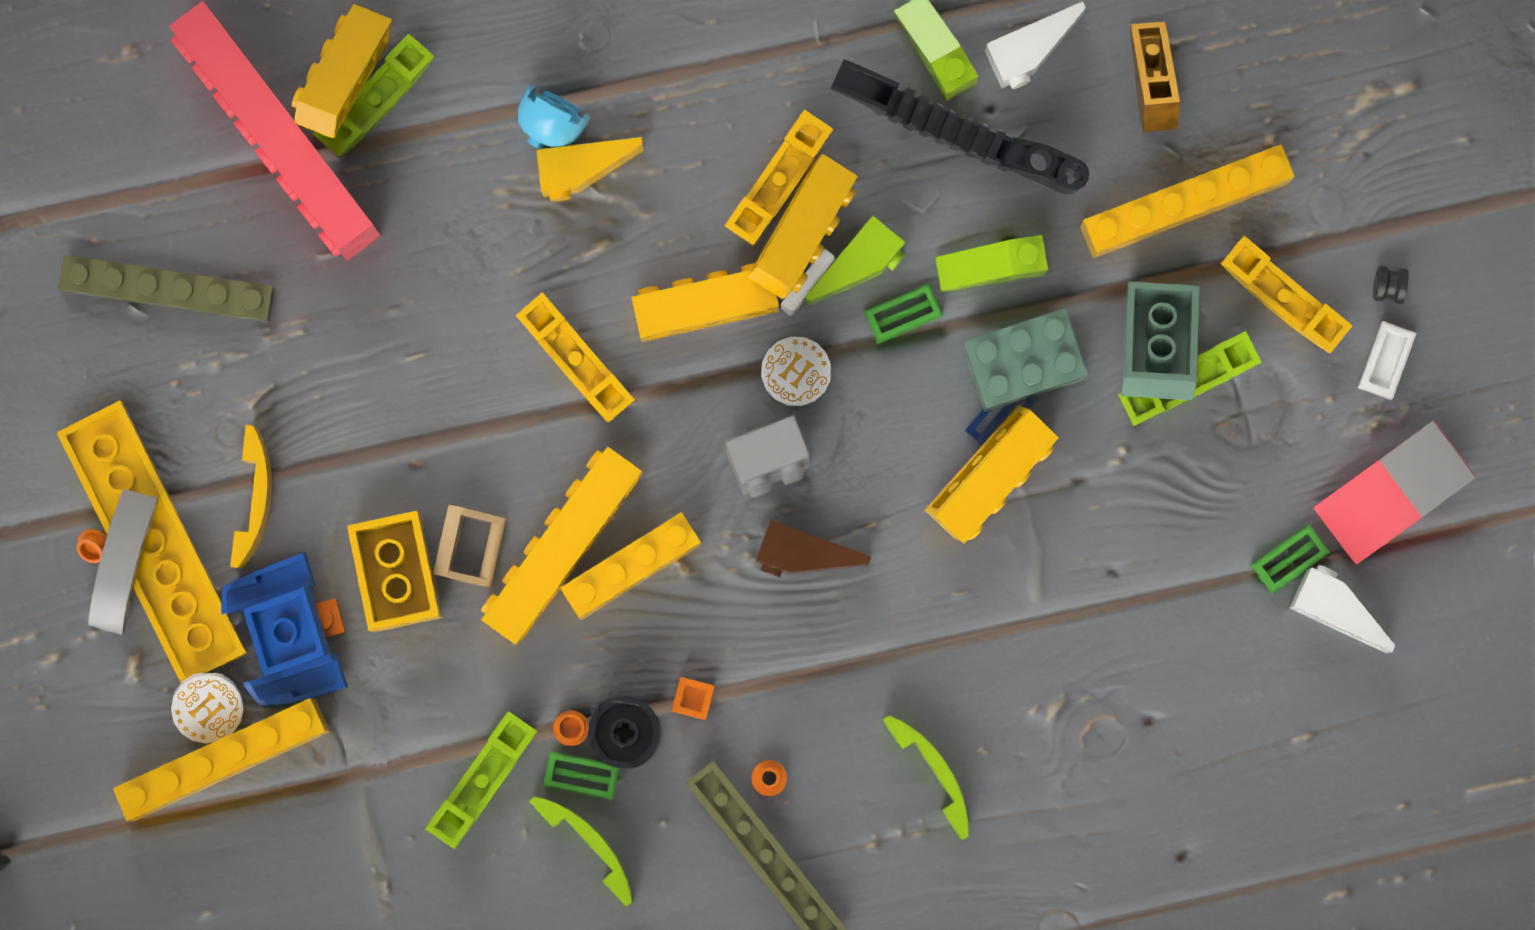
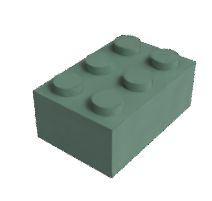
(1160, 340)
(1024, 360)

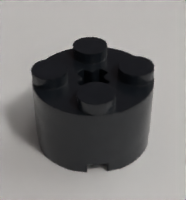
(612, 716)

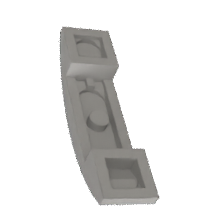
(121, 560)

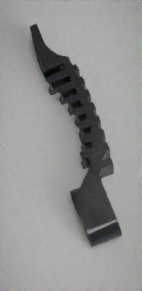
(961, 134)

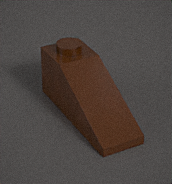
(798, 552)

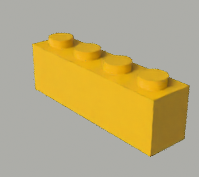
(342, 70)
(803, 226)
(701, 304)
(992, 474)
(631, 566)

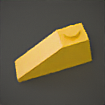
(576, 167)

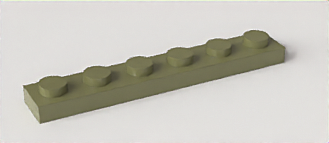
(166, 288)
(762, 850)

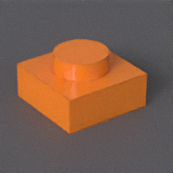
(331, 617)
(693, 698)

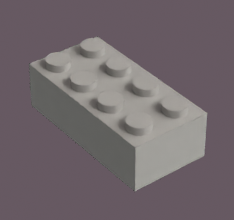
(768, 457)

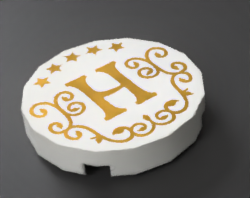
(796, 371)
(207, 707)

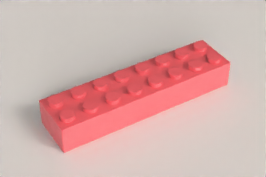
(267, 122)

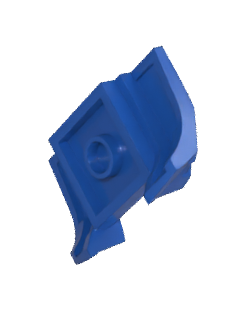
(285, 633)

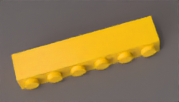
(1187, 201)
(562, 545)
(221, 759)

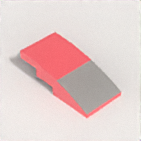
(1394, 492)

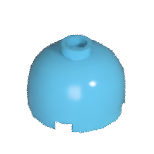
(549, 119)

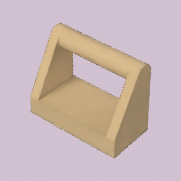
(450, 540)

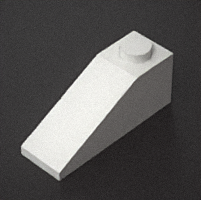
(1025, 50)
(1335, 605)

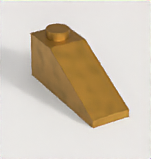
(1155, 77)

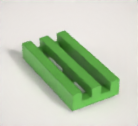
(876, 325)
(1265, 575)
(551, 769)

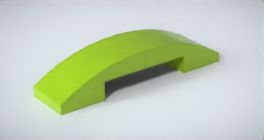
(380, 94)
(1213, 369)
(481, 780)
(955, 811)
(617, 880)

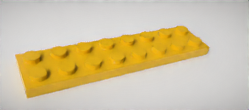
(170, 571)

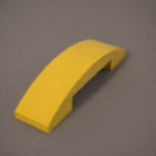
(779, 178)
(1284, 296)
(574, 357)
(246, 543)

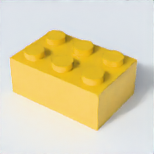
(394, 571)

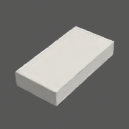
(815, 272)
(1387, 360)

